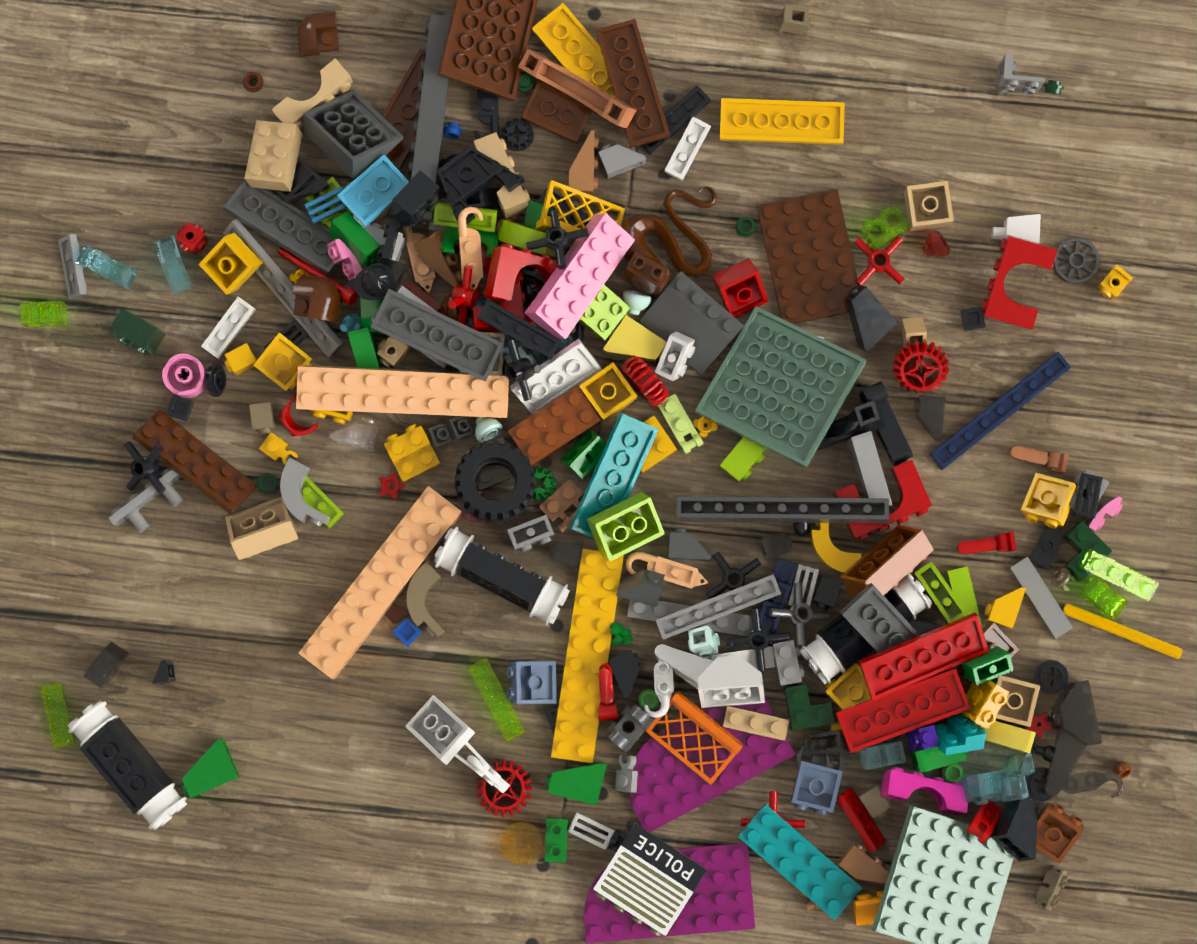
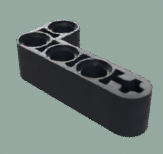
(890, 435)

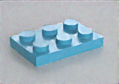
(373, 190)

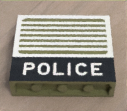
(649, 880)

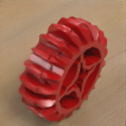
(938, 364)
(645, 381)
(519, 799)

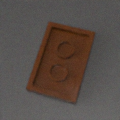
(557, 112)

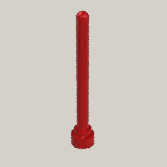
(347, 294)

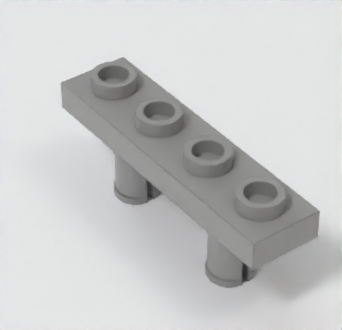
(137, 501)

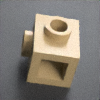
(392, 352)

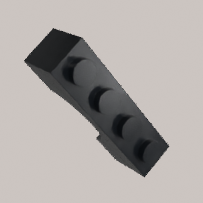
(861, 420)

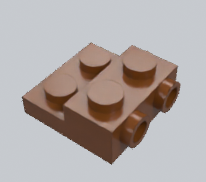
(1057, 831)

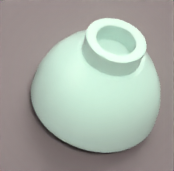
(636, 301)
(487, 429)

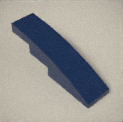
(784, 575)

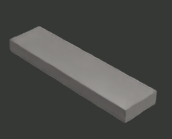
(1041, 598)

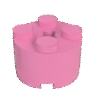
(175, 369)

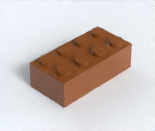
(555, 426)
(888, 561)

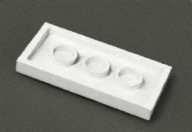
(558, 376)

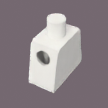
(1024, 227)

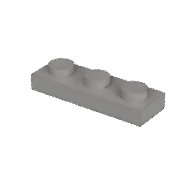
(72, 271)

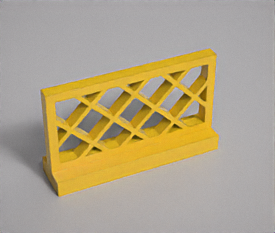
(545, 221)

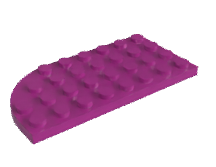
(671, 788)
(717, 905)

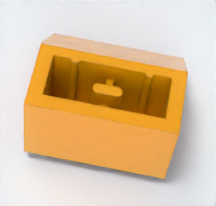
(865, 908)

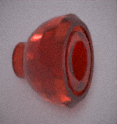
(936, 245)

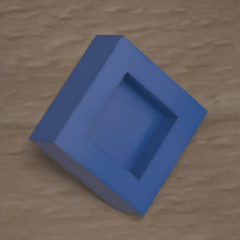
(407, 632)

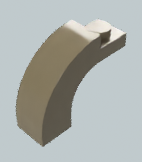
(417, 593)

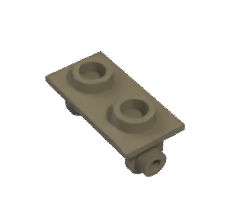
(1050, 895)

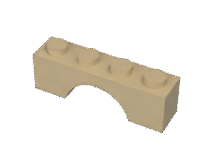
(333, 81)
(510, 202)

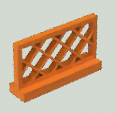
(709, 726)

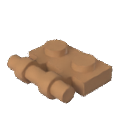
(560, 501)

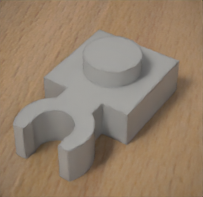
(626, 778)

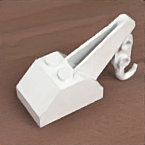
(719, 682)
(446, 734)

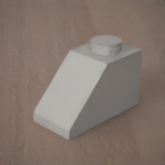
(619, 159)

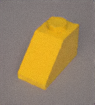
(1005, 608)

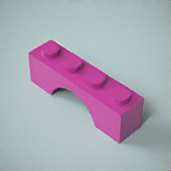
(899, 785)

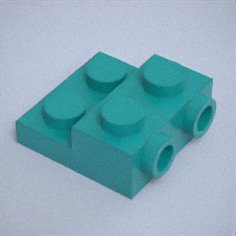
(959, 735)

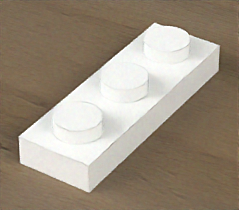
(687, 148)
(228, 327)

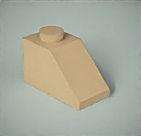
(911, 330)

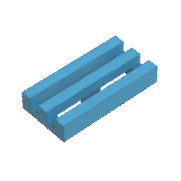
(309, 205)

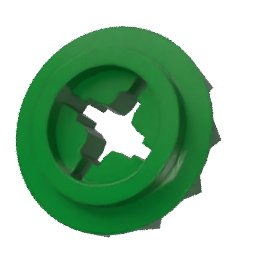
(550, 483)

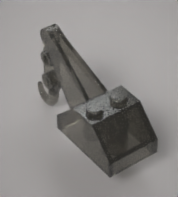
(1077, 728)

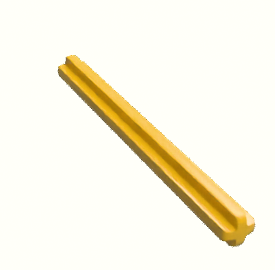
(1122, 631)

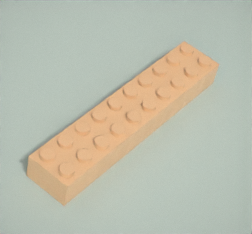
(401, 391)
(380, 583)

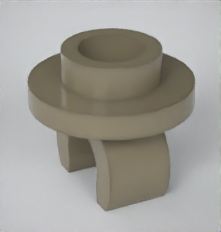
(1061, 577)

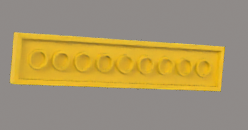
(586, 652)

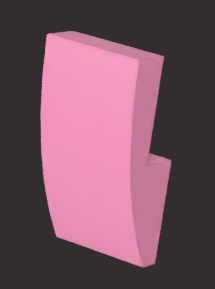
(341, 253)
(1108, 510)

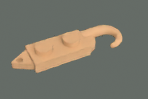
(470, 246)
(422, 272)
(673, 571)

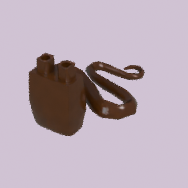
(643, 266)

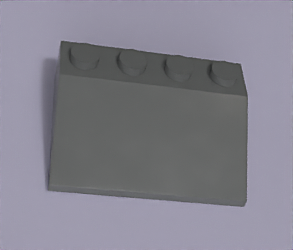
(350, 132)
(695, 314)

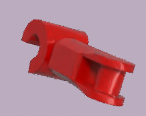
(1003, 542)
(607, 705)

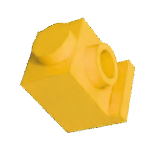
(1106, 287)

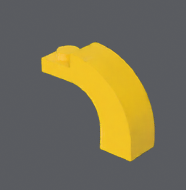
(828, 553)

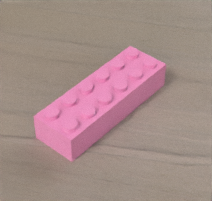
(586, 270)

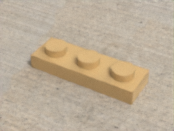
(755, 723)

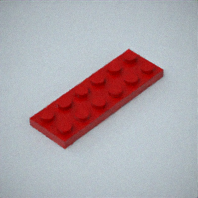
(923, 656)
(902, 710)

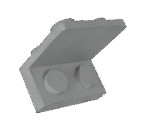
(1009, 83)

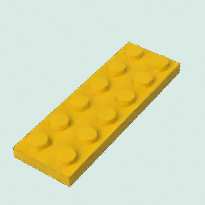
(573, 47)
(782, 121)

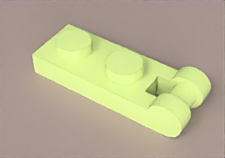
(680, 423)

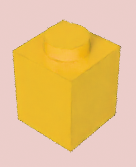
(240, 359)

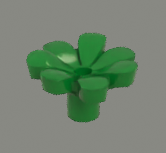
(620, 634)

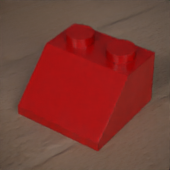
(740, 288)

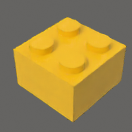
(230, 263)
(608, 392)

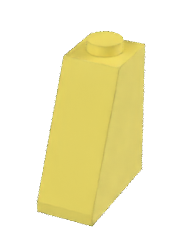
(634, 339)
(1009, 736)

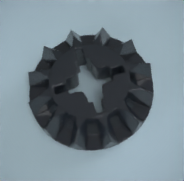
(525, 139)
(530, 288)
(215, 380)
(1057, 684)
(1039, 774)

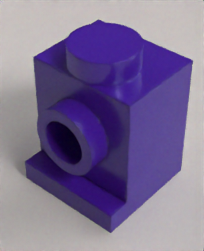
(922, 738)

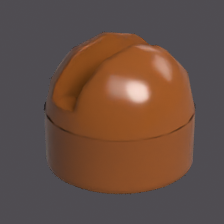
(1122, 770)

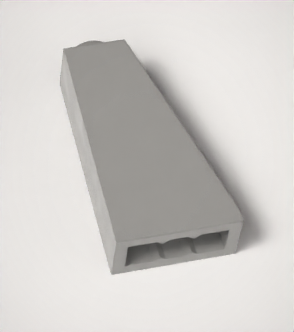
(868, 466)

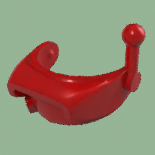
(291, 426)

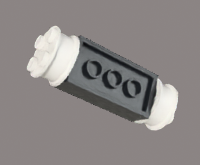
(500, 576)
(841, 645)
(126, 765)

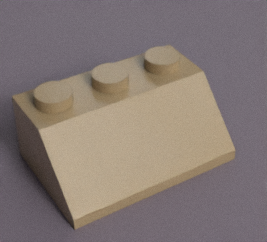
(260, 528)

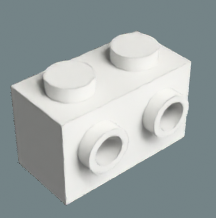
(675, 355)

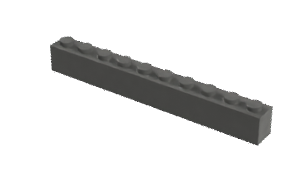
(432, 105)
(783, 510)

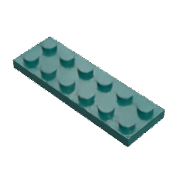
(615, 470)
(799, 862)

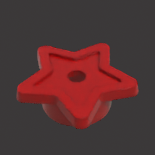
(385, 486)
(1039, 730)

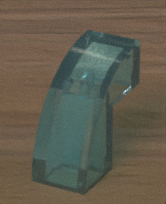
(173, 264)
(106, 267)
(1013, 776)

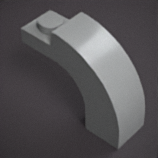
(291, 491)

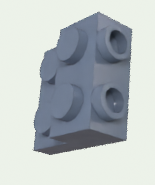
(532, 682)
(816, 788)

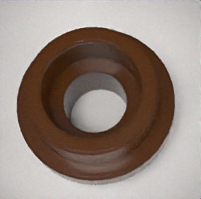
(253, 76)

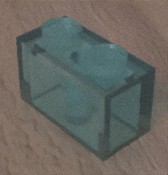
(983, 786)

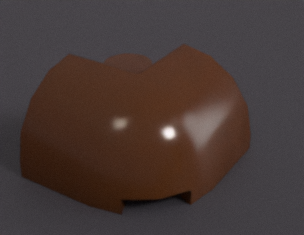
(318, 34)
(316, 298)

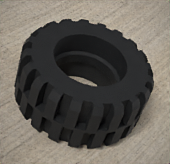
(488, 455)

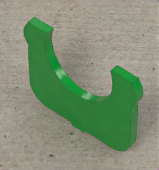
(451, 237)

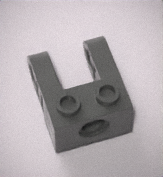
(638, 717)

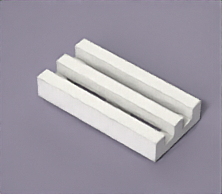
(807, 570)
(574, 823)

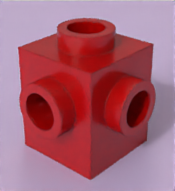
(197, 243)

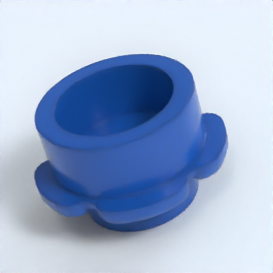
(452, 130)

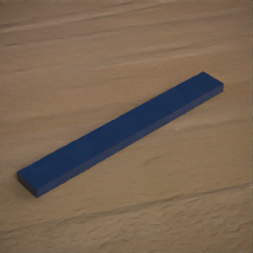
(1000, 411)

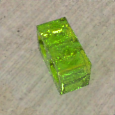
(887, 231)
(44, 314)
(1103, 597)

